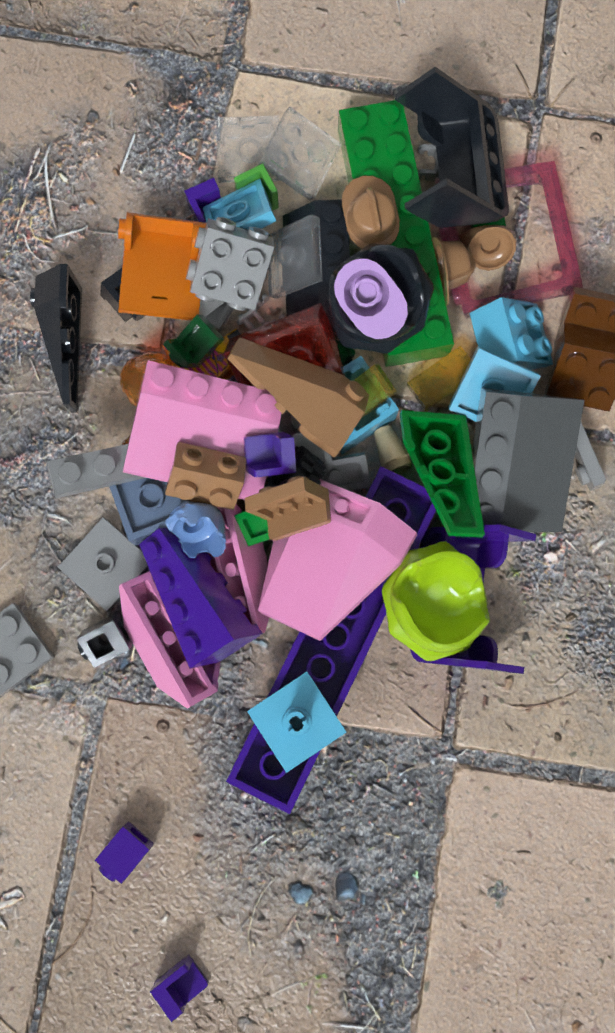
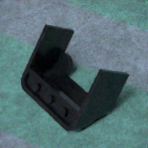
(467, 152)

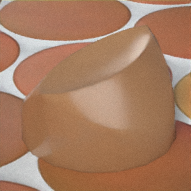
(490, 245)

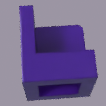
(200, 196)
(270, 454)
(178, 987)

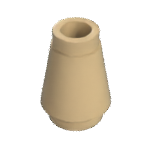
(392, 450)

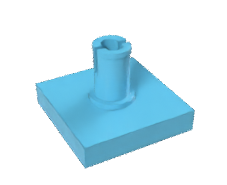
(245, 207)
(491, 372)
(296, 722)

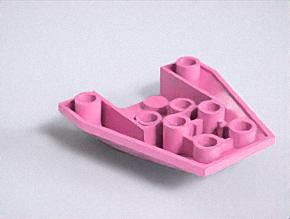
(332, 568)

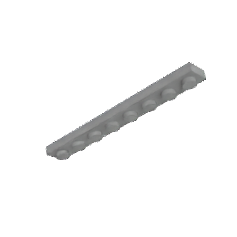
(105, 466)

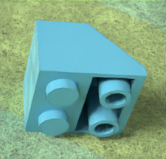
(513, 332)

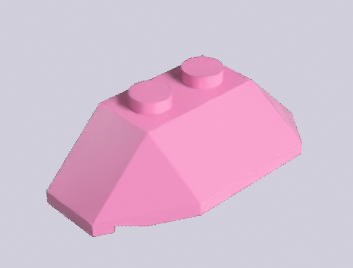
(242, 568)
(158, 645)

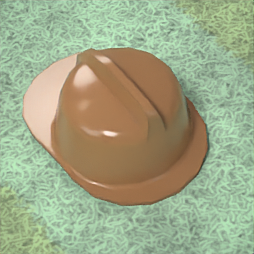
(370, 211)
(453, 263)

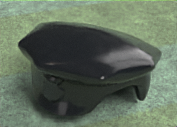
(410, 278)

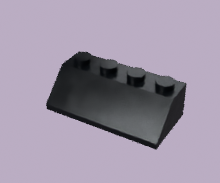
(333, 251)

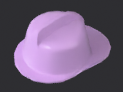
(371, 298)

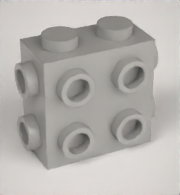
(230, 263)

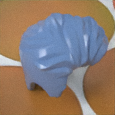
(198, 528)

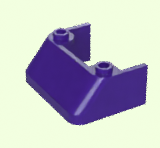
(487, 553)

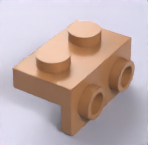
(206, 476)
(291, 507)

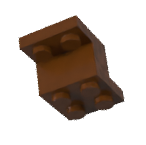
(586, 350)

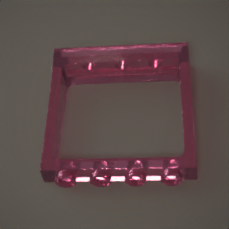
(547, 177)

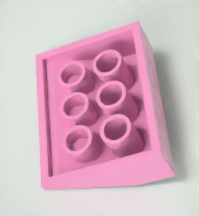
(197, 411)

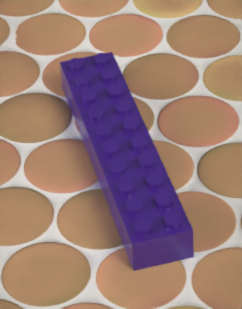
(333, 660)

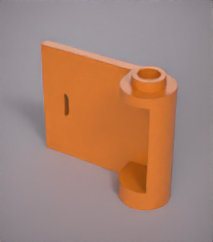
(157, 265)

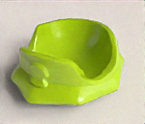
(436, 601)

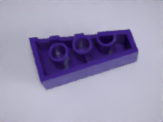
(197, 602)

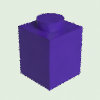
(123, 853)

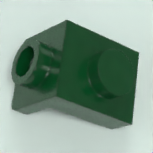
(194, 343)

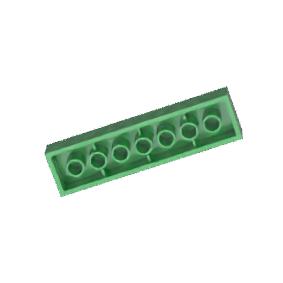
(379, 145)

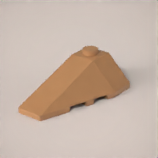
(316, 397)

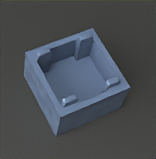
(143, 507)

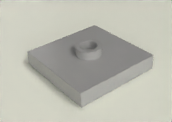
(104, 563)

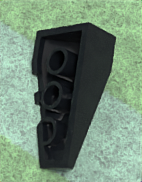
(58, 311)

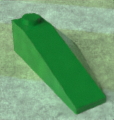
(445, 464)

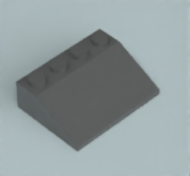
(525, 458)

